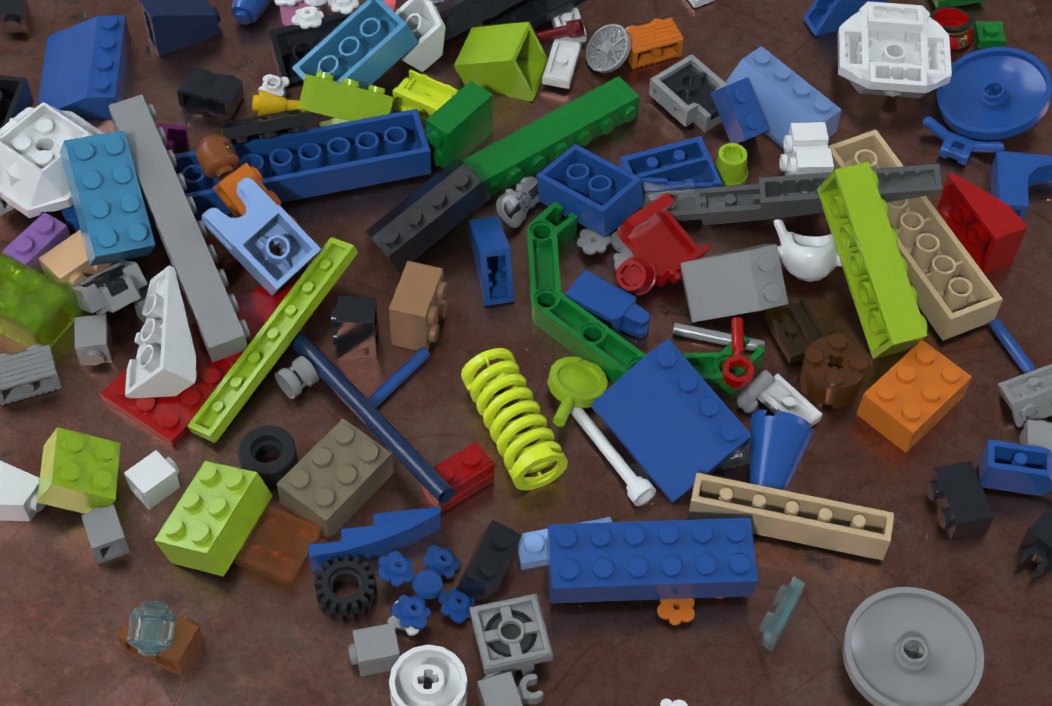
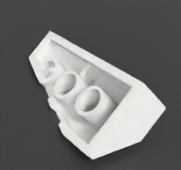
(166, 350)

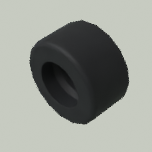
(266, 440)

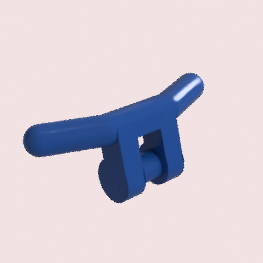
(958, 146)

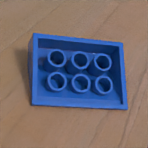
(86, 67)
(671, 420)

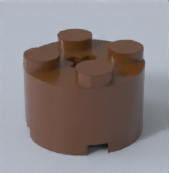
(833, 371)

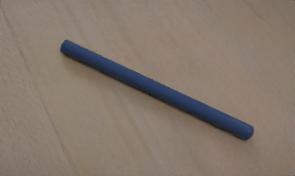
(374, 420)

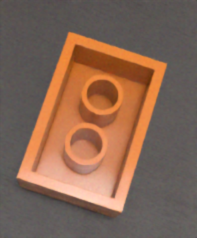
(913, 395)

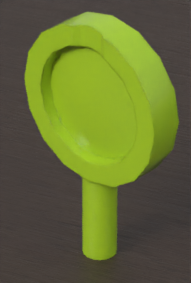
(575, 384)

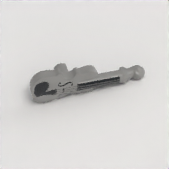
(513, 205)

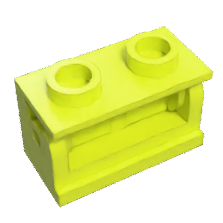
(421, 94)

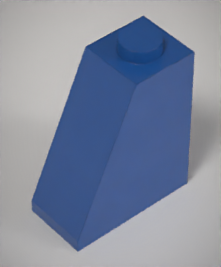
(829, 15)
(492, 260)

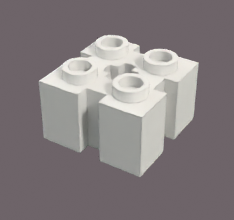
(806, 150)

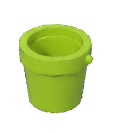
(732, 164)

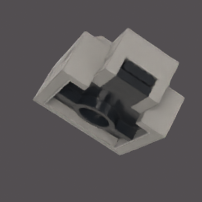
(686, 92)
(110, 288)

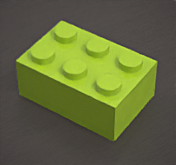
(213, 518)

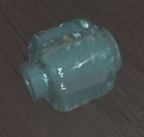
(151, 628)

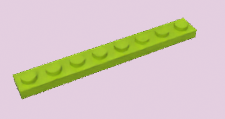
(272, 340)

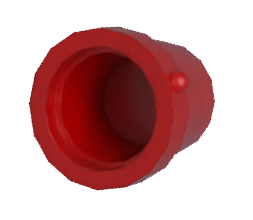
(637, 275)

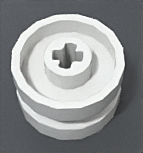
(428, 678)

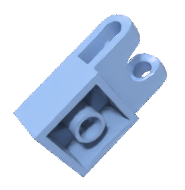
(259, 228)

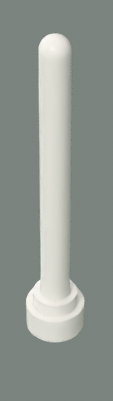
(639, 489)

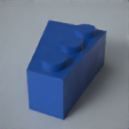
(673, 166)

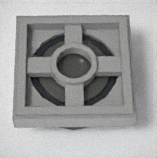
(511, 635)

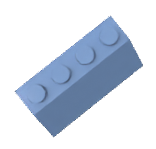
(784, 95)

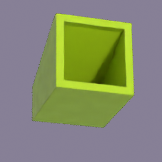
(503, 60)

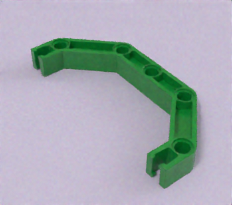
(577, 327)

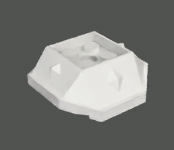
(894, 50)
(31, 158)

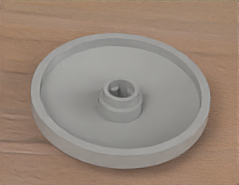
(912, 650)

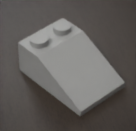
(734, 282)

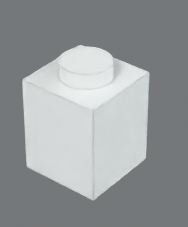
(153, 479)

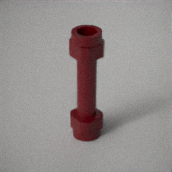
(572, 29)

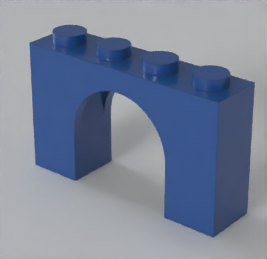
(1013, 175)

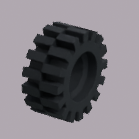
(345, 570)

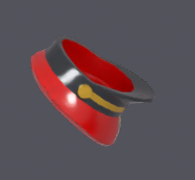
(956, 24)

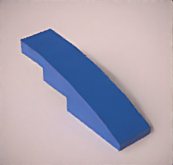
(388, 534)

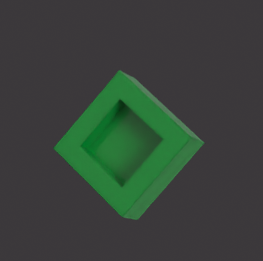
(989, 34)

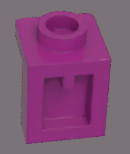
(176, 136)

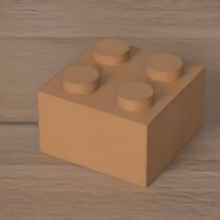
(418, 306)

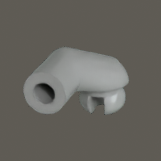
(747, 398)

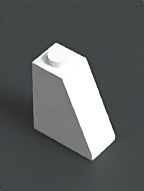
(18, 494)

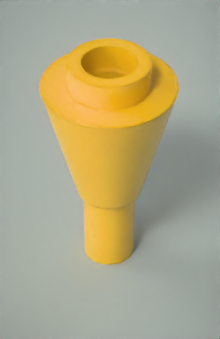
(269, 103)

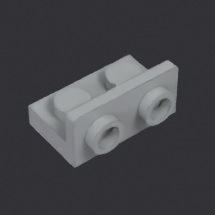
(1029, 395)

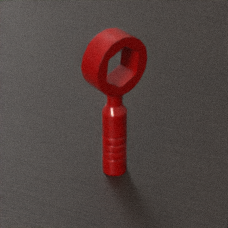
(737, 360)

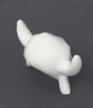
(806, 256)

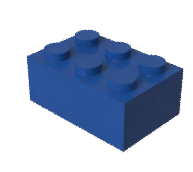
(590, 189)

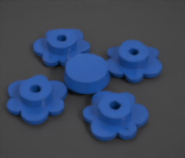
(427, 585)

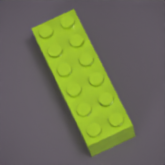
(872, 260)

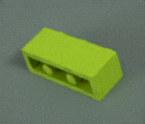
(343, 99)

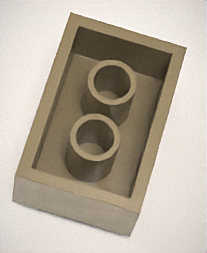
(335, 478)

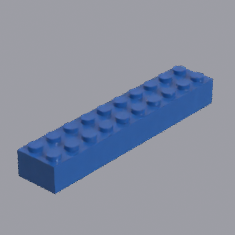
(321, 160)

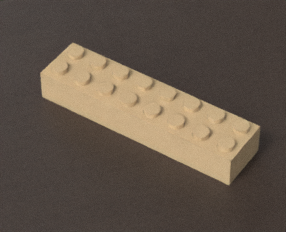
(945, 276)

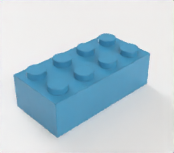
(360, 46)
(107, 197)

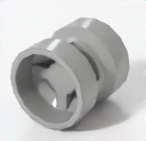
(297, 377)

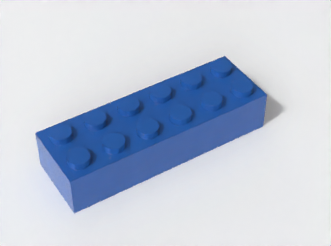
(651, 560)

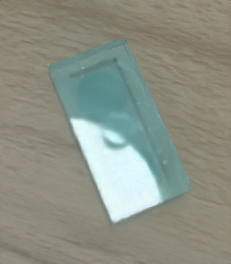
(774, 624)

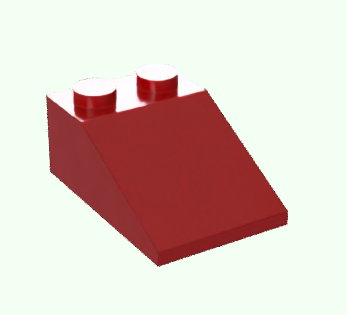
(981, 223)

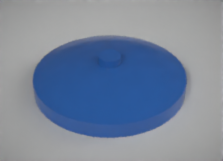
(995, 93)

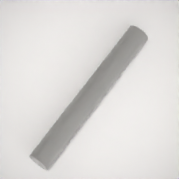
(711, 336)

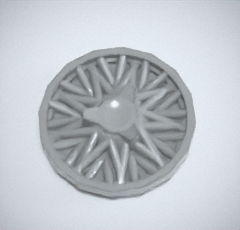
(608, 48)

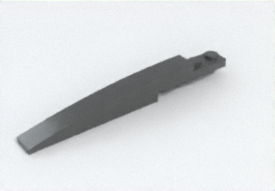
(788, 195)

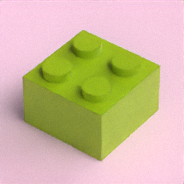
(78, 471)

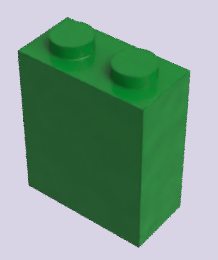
(460, 125)

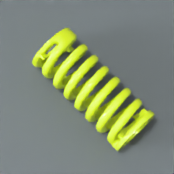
(503, 432)

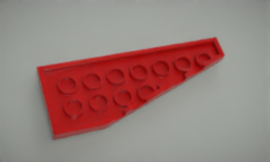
(170, 415)

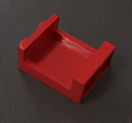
(661, 239)

